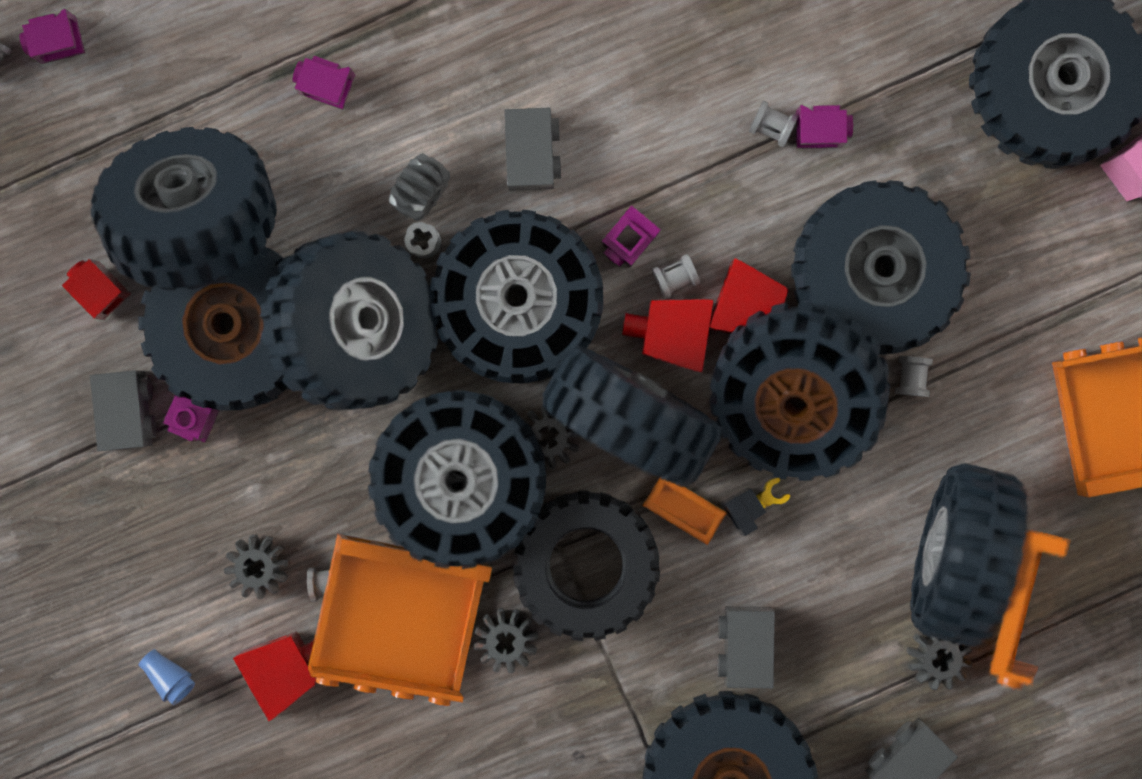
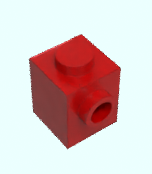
(95, 288)

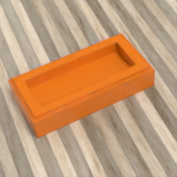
(685, 510)

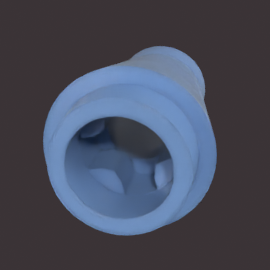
(168, 678)

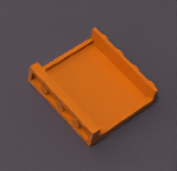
(1103, 416)
(395, 622)
(1010, 671)

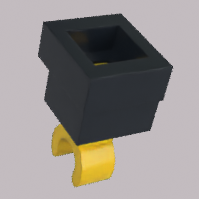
(747, 507)

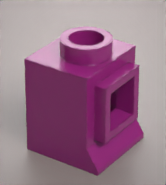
(52, 37)
(323, 81)
(822, 127)
(641, 225)
(190, 420)

